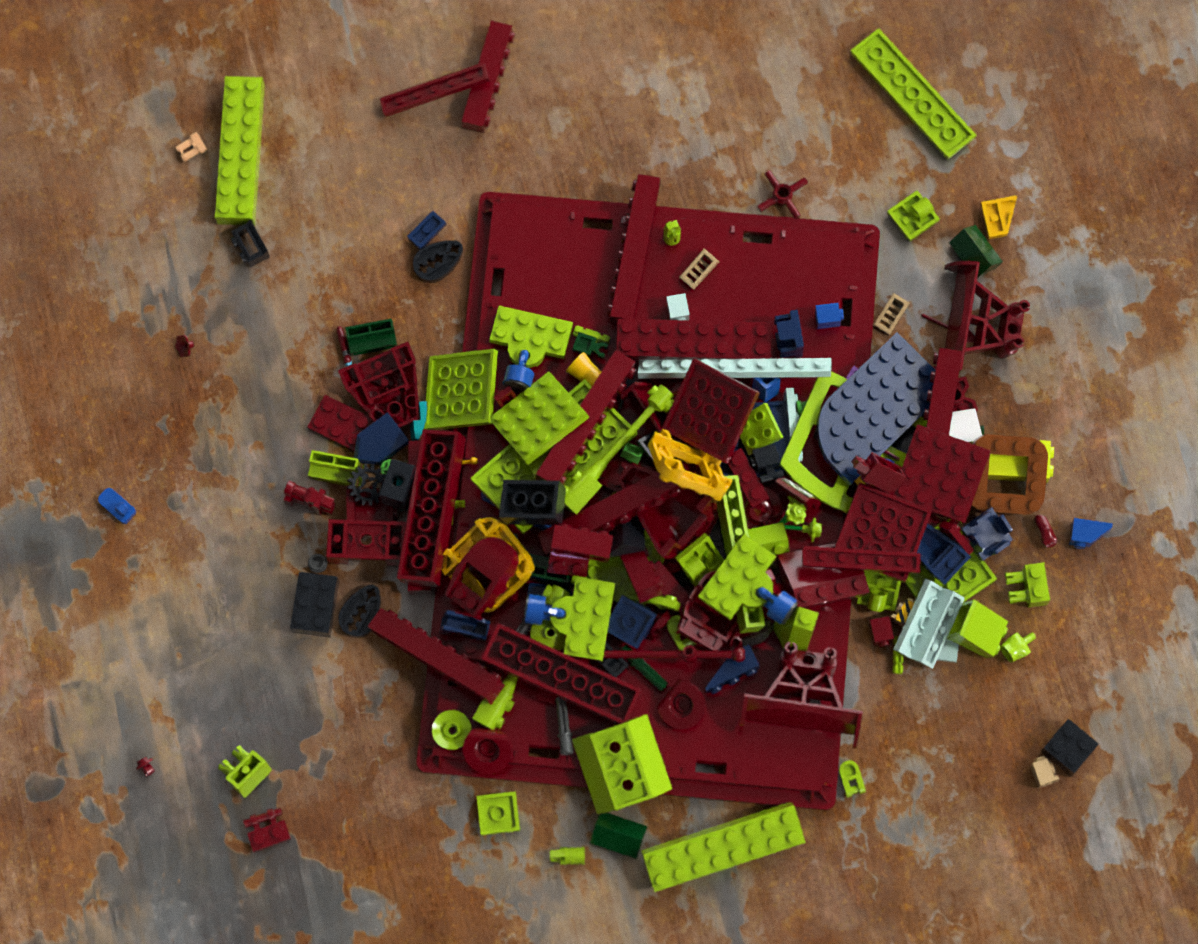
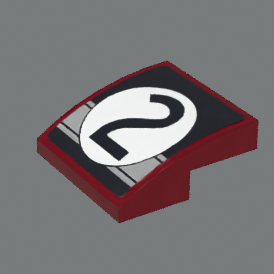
(798, 493)

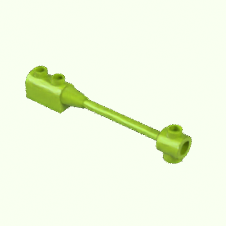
(586, 483)
(491, 715)

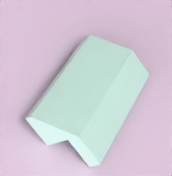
(929, 623)

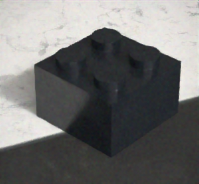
(1069, 747)

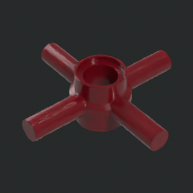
(782, 201)

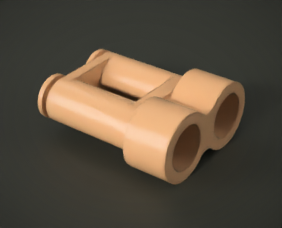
(197, 143)

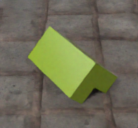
(331, 468)

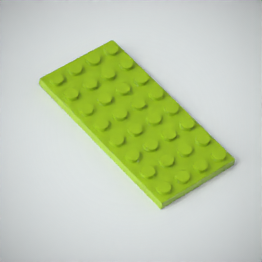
(511, 466)

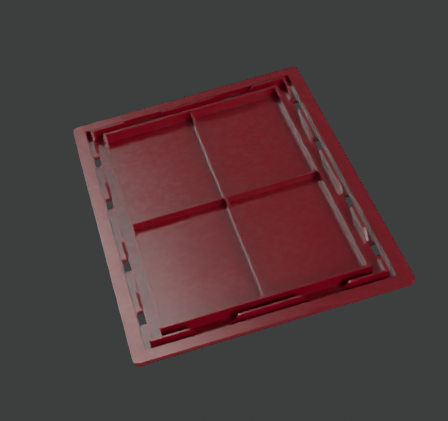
(569, 275)

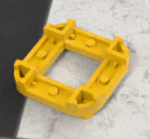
(664, 451)
(483, 529)

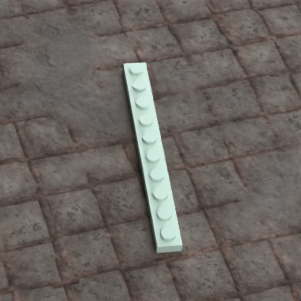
(740, 367)

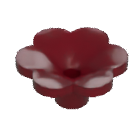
(183, 345)

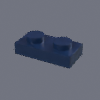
(426, 230)

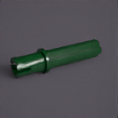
(646, 670)

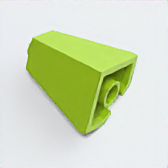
(797, 628)

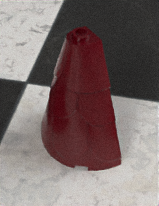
(677, 520)

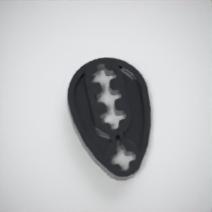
(441, 270)
(350, 608)

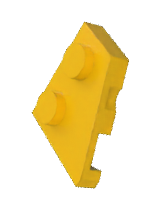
(998, 215)

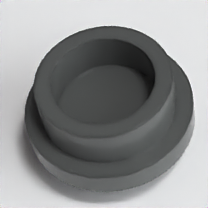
(317, 563)

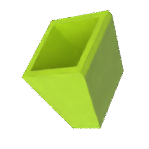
(978, 629)

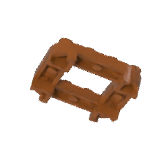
(1035, 477)

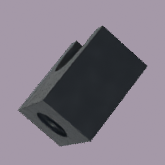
(397, 495)

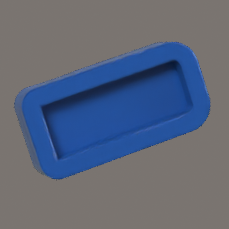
(116, 505)

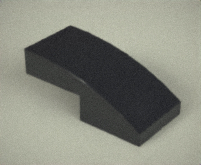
(613, 666)

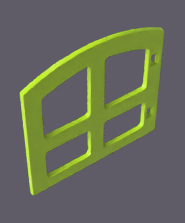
(835, 496)

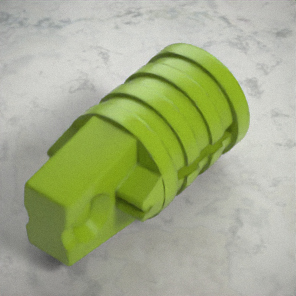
(671, 232)
(568, 855)

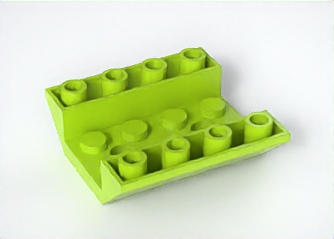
(637, 761)

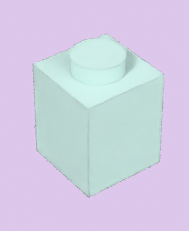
(677, 307)

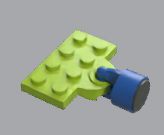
(528, 341)
(745, 582)
(579, 616)

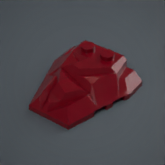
(386, 384)

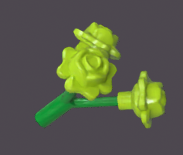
(796, 513)

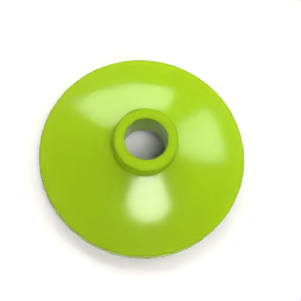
(539, 634)
(446, 721)

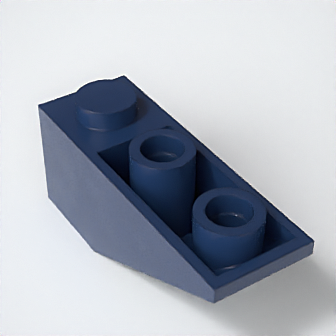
(731, 671)

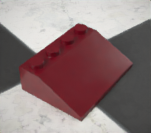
(819, 585)

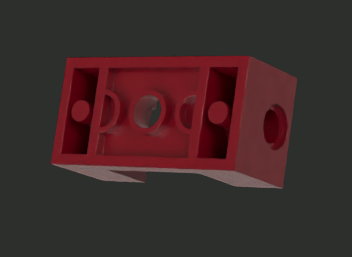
(346, 545)

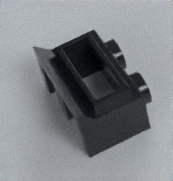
(257, 257)

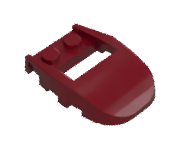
(493, 559)
(698, 631)

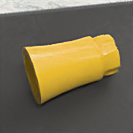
(584, 368)

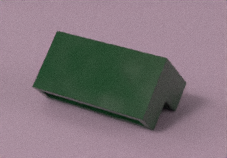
(973, 246)
(371, 337)
(541, 573)
(618, 834)

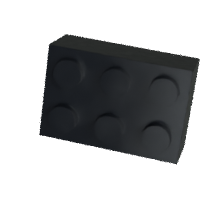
(532, 502)
(314, 604)

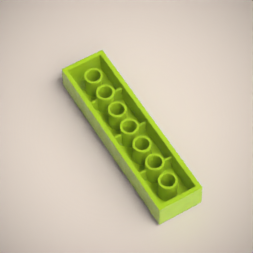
(239, 150)
(723, 846)

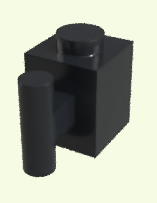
(766, 460)

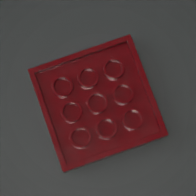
(710, 410)
(942, 473)
(883, 524)

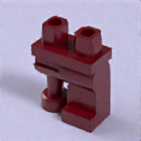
(311, 498)

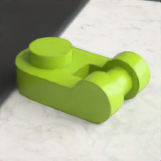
(672, 626)
(850, 771)

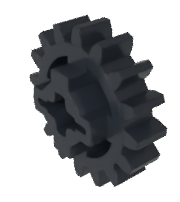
(363, 478)

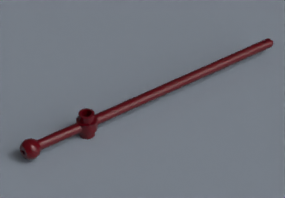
(737, 654)

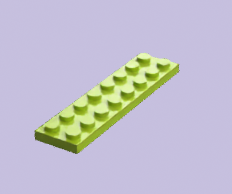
(913, 94)

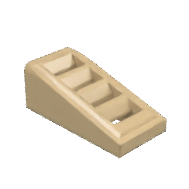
(704, 253)
(898, 299)

